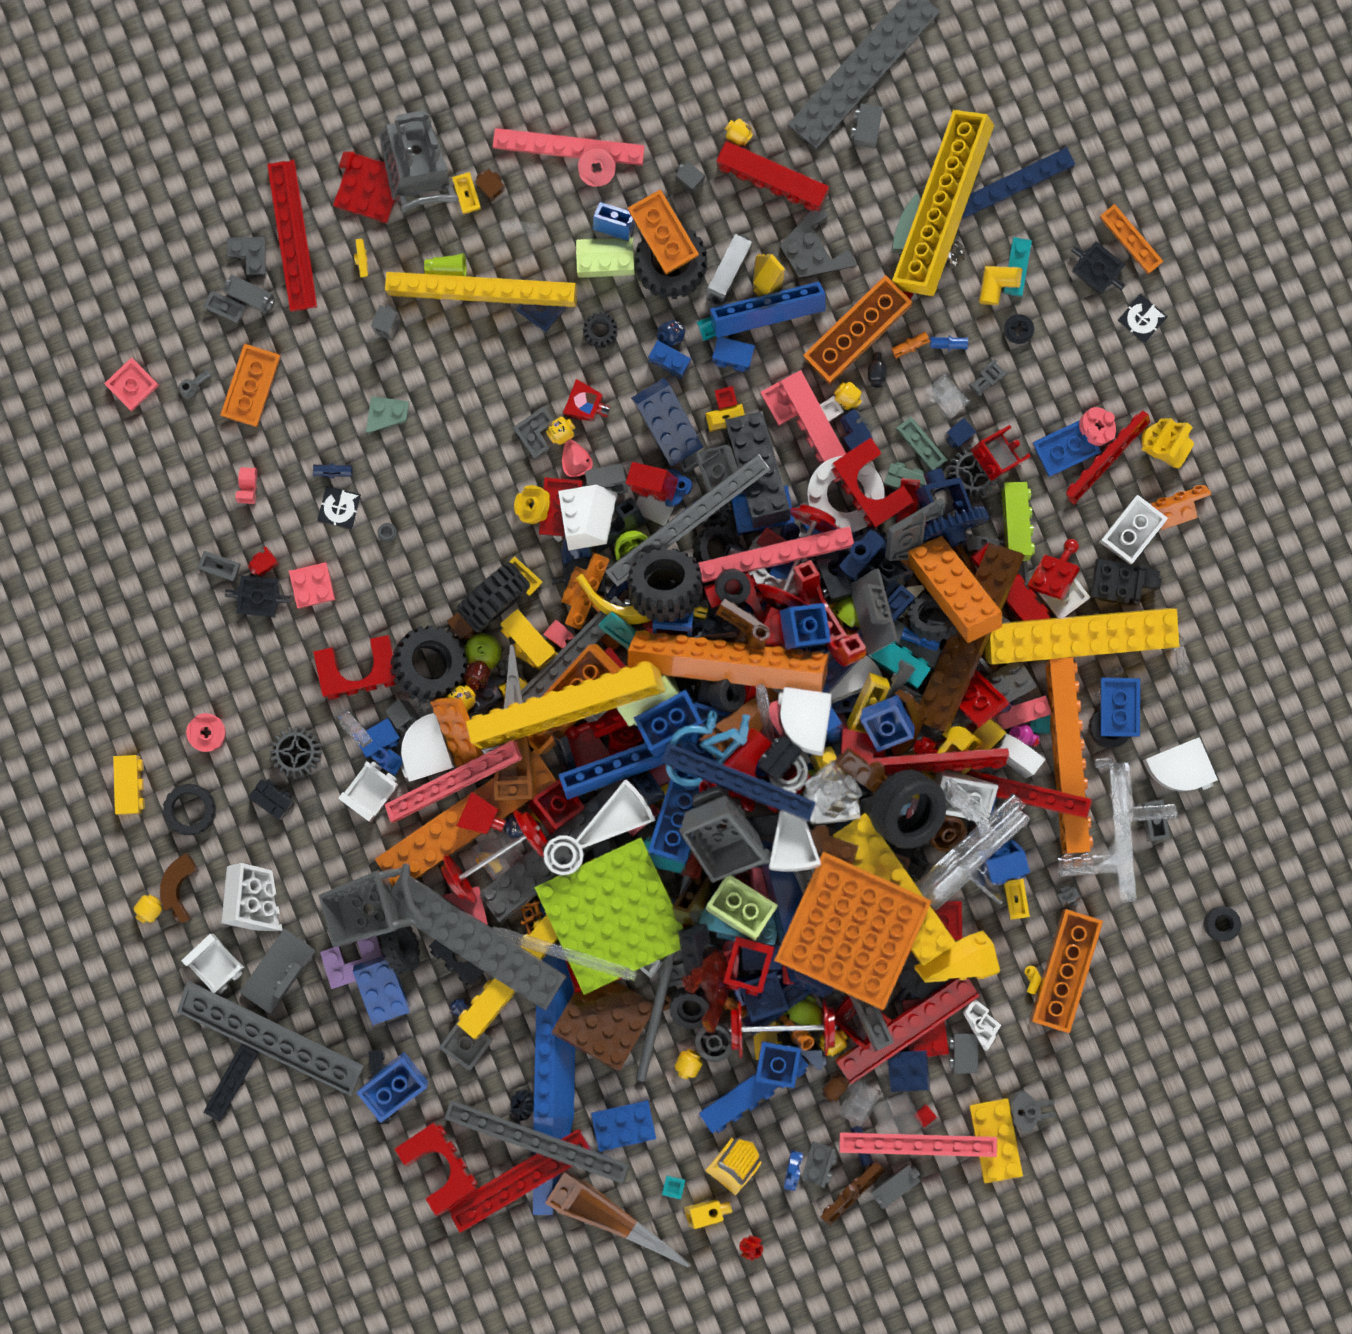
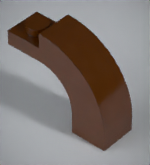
(916, 715)
(171, 883)

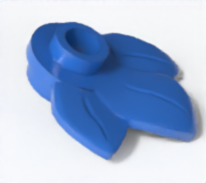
(679, 493)

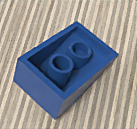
(393, 1087)

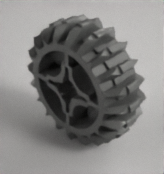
(965, 471)
(295, 743)

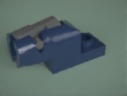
(857, 428)

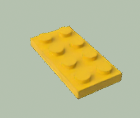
(995, 1120)

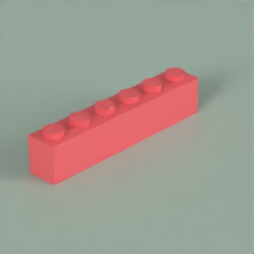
(811, 418)

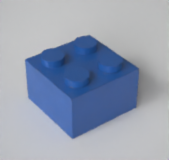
(805, 626)
(887, 723)
(777, 1064)

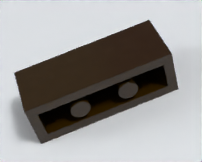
(694, 899)

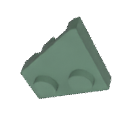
(385, 413)

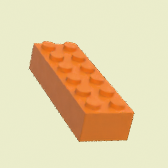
(857, 330)
(955, 589)
(588, 665)
(1066, 970)

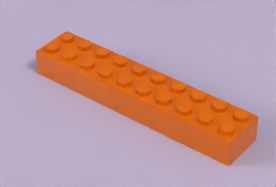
(728, 660)
(1068, 749)
(441, 836)

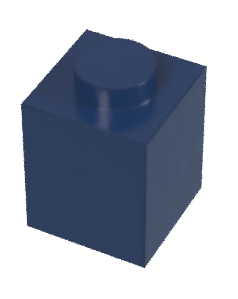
(959, 434)

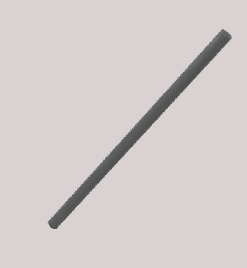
(657, 1009)

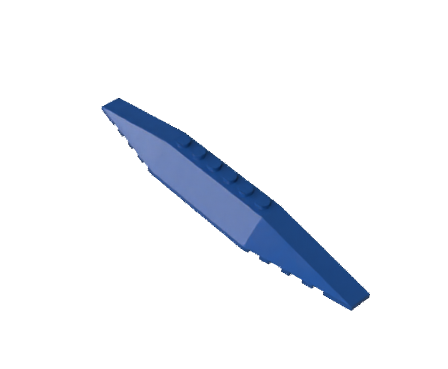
(553, 1076)

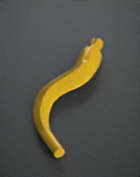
(628, 614)

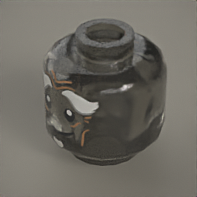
(955, 256)

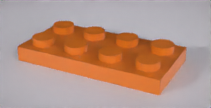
(663, 231)
(250, 385)
(452, 721)

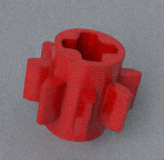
(925, 746)
(751, 1247)

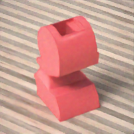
(247, 483)

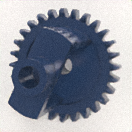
(965, 518)
(854, 564)

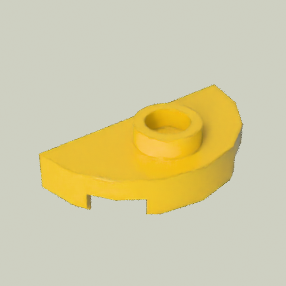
(361, 258)

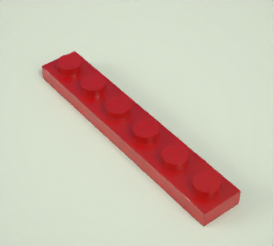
(1107, 458)

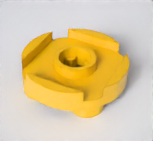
(540, 508)

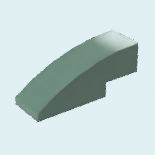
(904, 225)

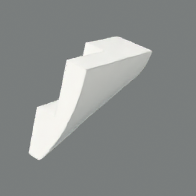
(981, 1023)

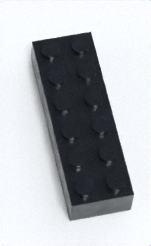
(766, 496)

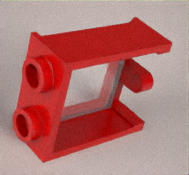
(997, 455)
(849, 1021)

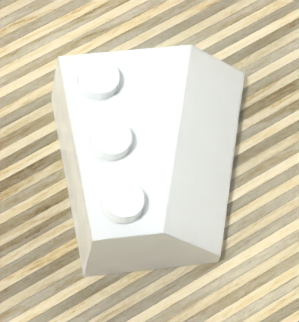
(587, 515)
(250, 898)

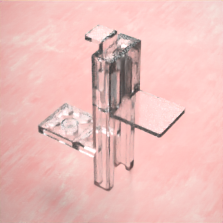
(1120, 854)
(964, 859)

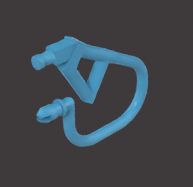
(739, 737)

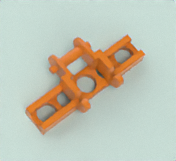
(530, 919)

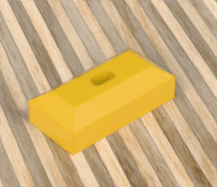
(464, 183)
(715, 420)
(1019, 909)

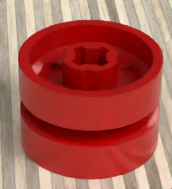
(624, 739)

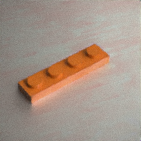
(1131, 239)

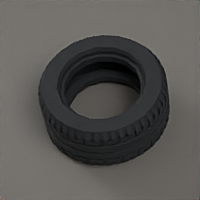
(926, 818)

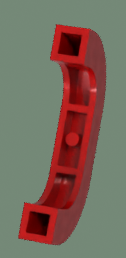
(843, 648)

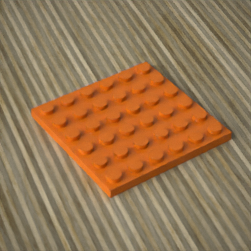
(853, 930)

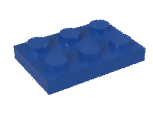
(1064, 449)
(1120, 707)
(623, 1125)

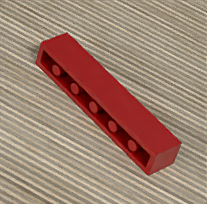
(772, 176)
(1020, 599)

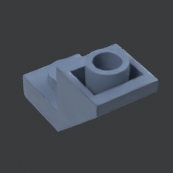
(815, 1057)

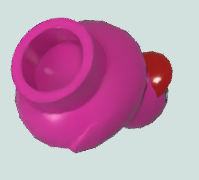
(1025, 734)

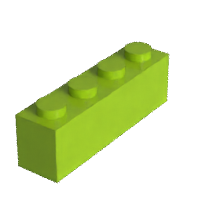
(1017, 518)

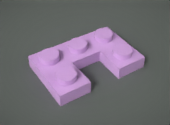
(341, 973)

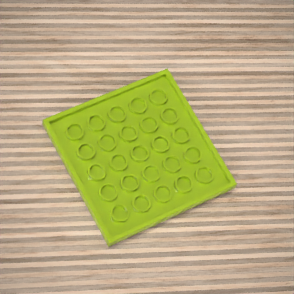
(612, 912)

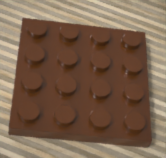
(604, 1022)

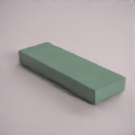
(921, 444)

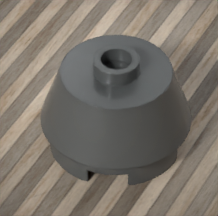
(714, 1045)

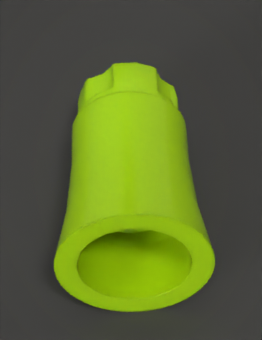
(447, 265)

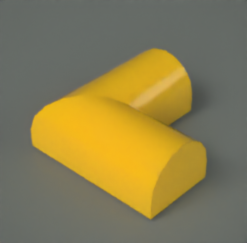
(994, 279)

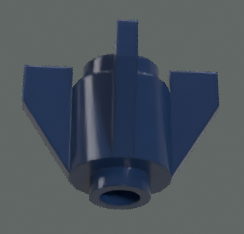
(569, 555)

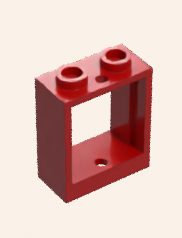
(753, 990)

